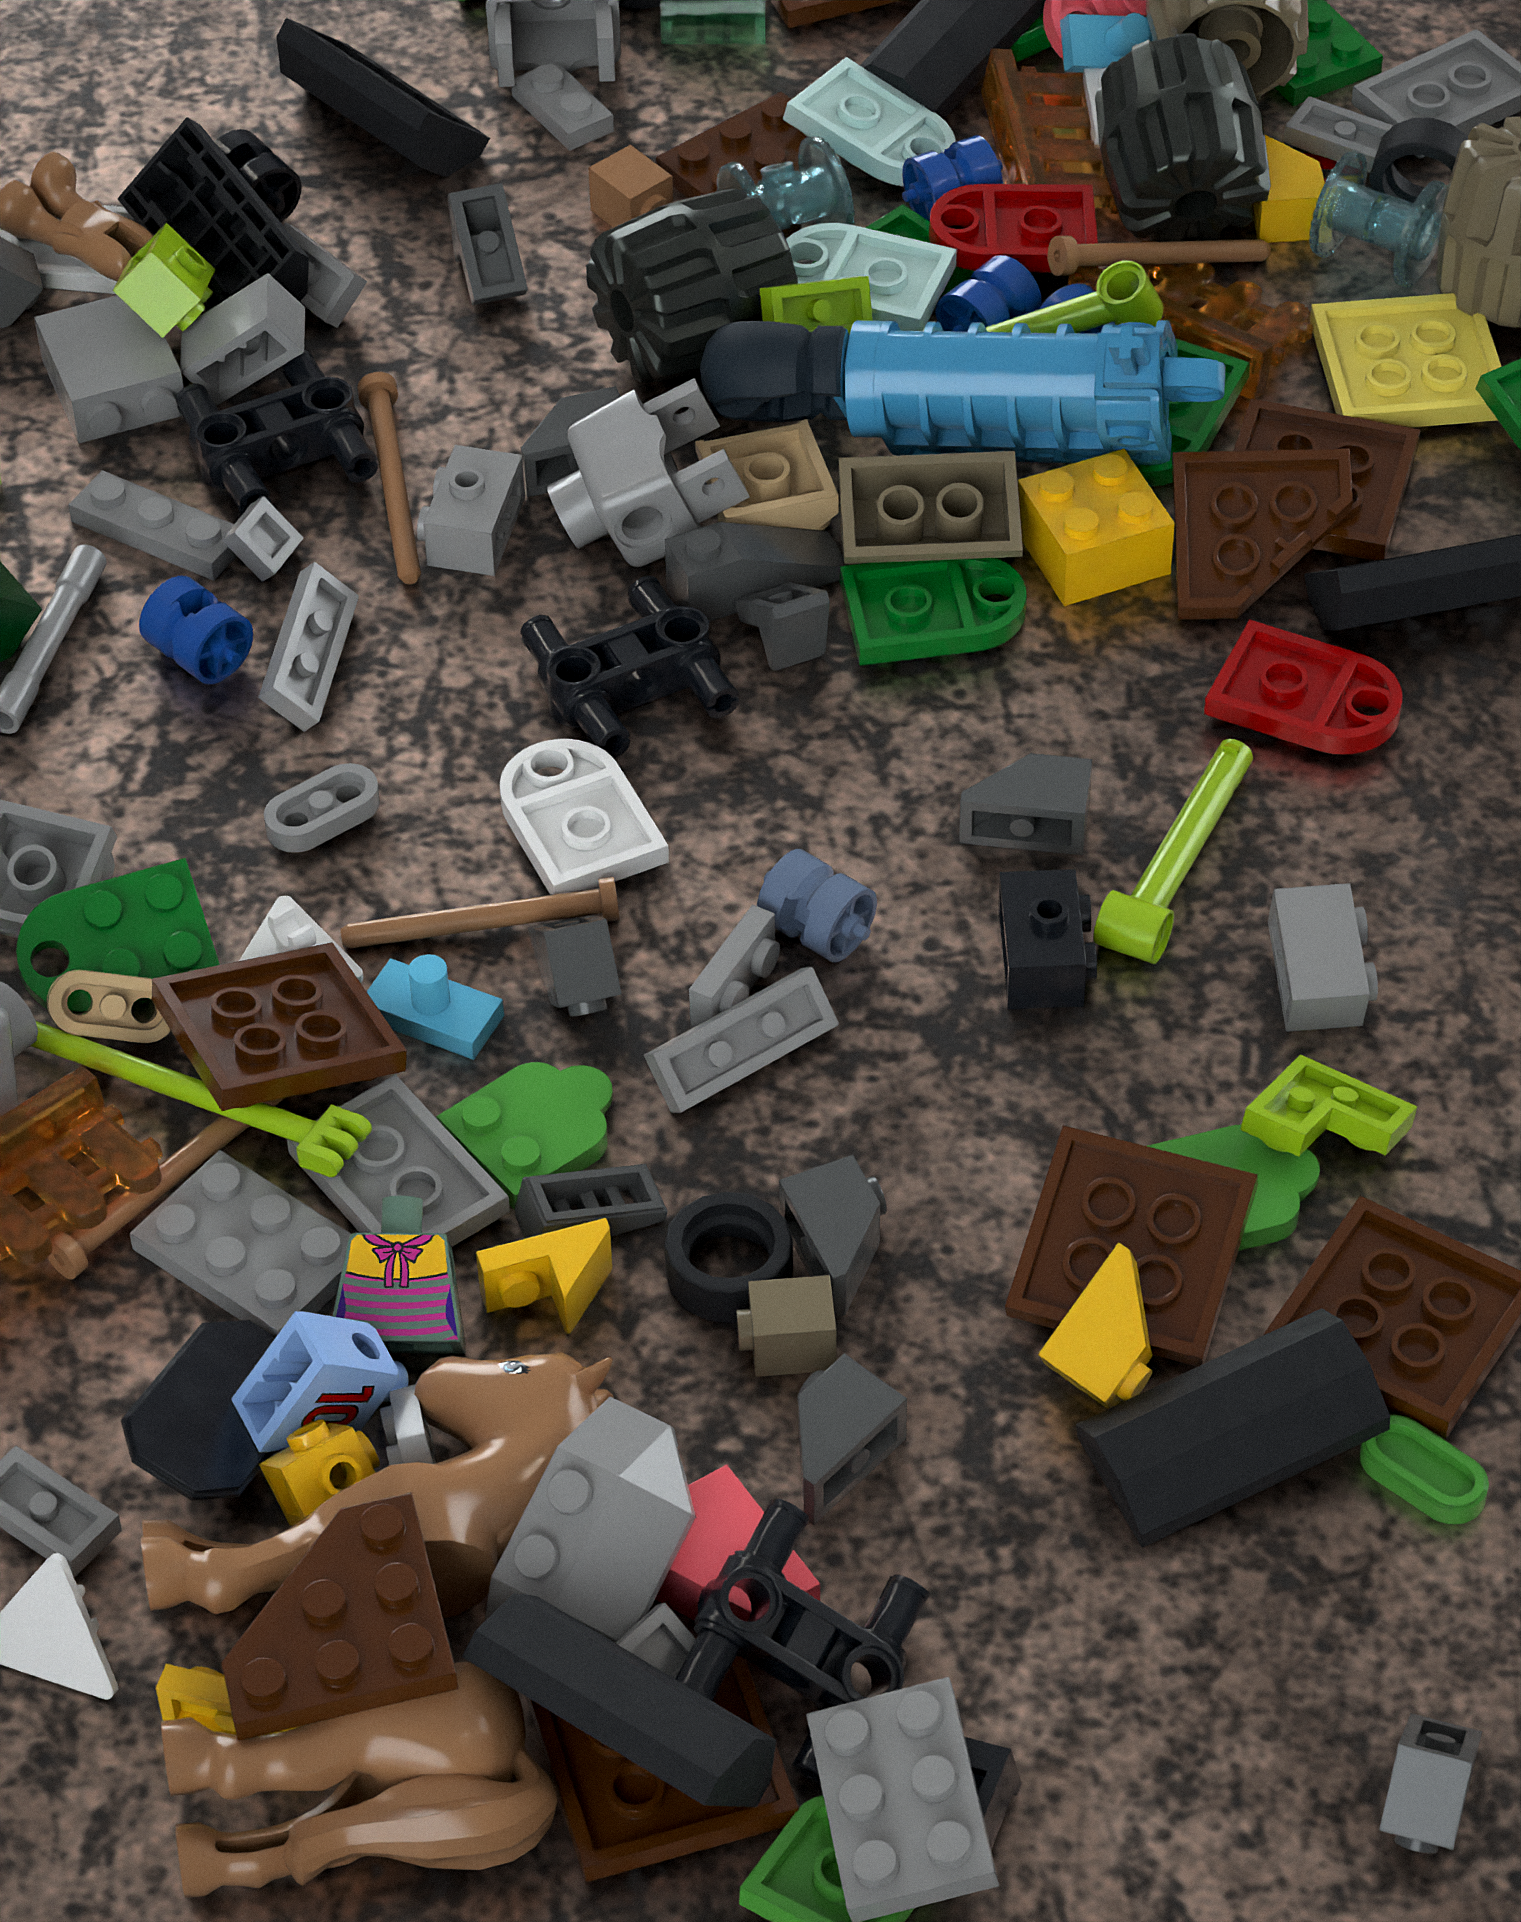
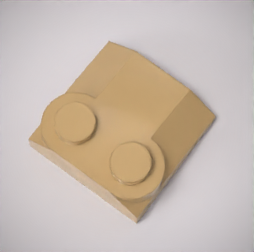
(782, 476)

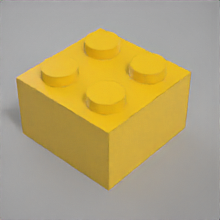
(1095, 527)

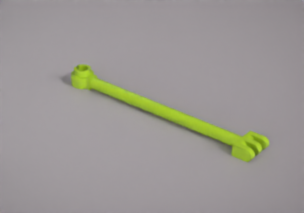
(321, 1142)

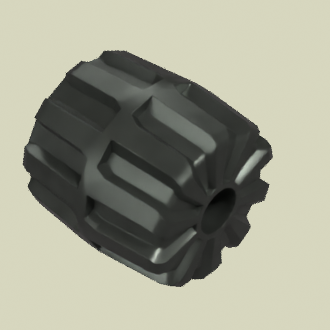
(1181, 139)
(682, 276)

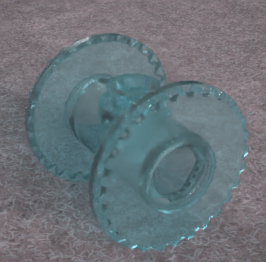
(812, 193)
(1378, 219)

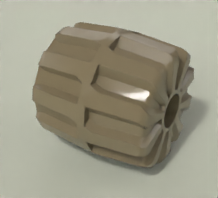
(1261, 32)
(1483, 225)

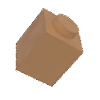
(627, 186)

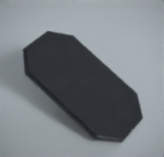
(186, 1422)

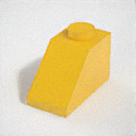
(1292, 196)
(1105, 1335)

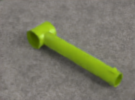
(1121, 297)
(1140, 921)

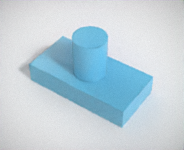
(1100, 39)
(434, 1009)

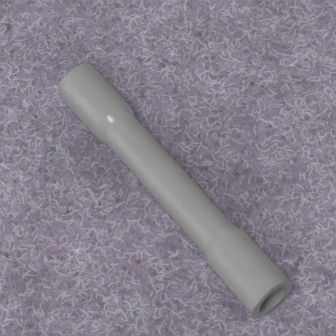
(71, 592)

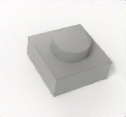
(262, 539)
(659, 1640)

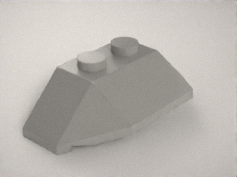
(601, 1522)

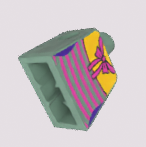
(403, 1283)

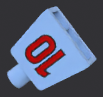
(314, 1373)

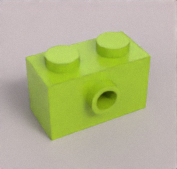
(166, 282)

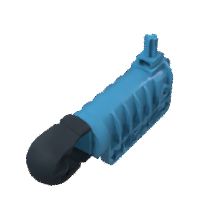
(965, 391)

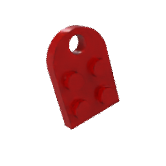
(1012, 221)
(1305, 691)

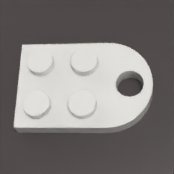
(580, 821)

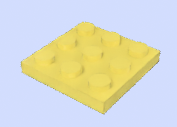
(1405, 359)

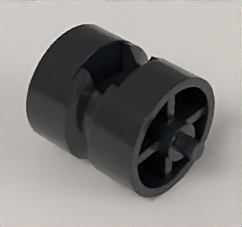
(263, 170)

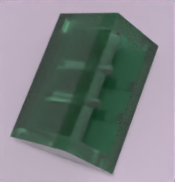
(713, 21)

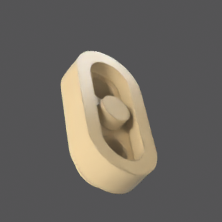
(109, 1008)

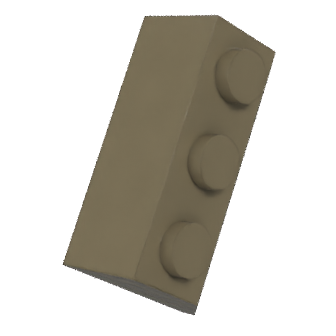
(929, 507)

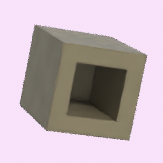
(789, 1325)

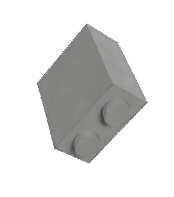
(108, 368)

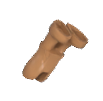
(86, 228)

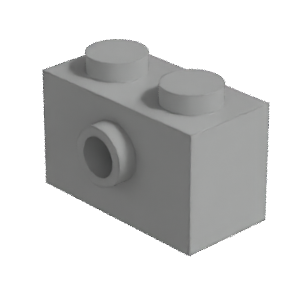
(243, 339)
(472, 510)
(1320, 957)

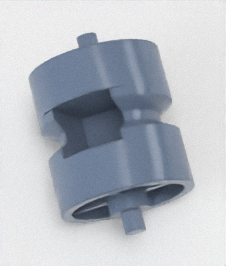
(822, 907)

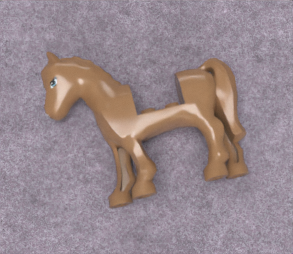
(417, 1775)

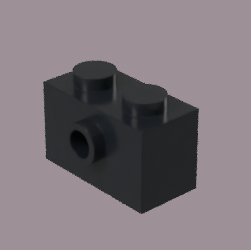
(1044, 940)

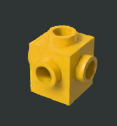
(317, 1466)

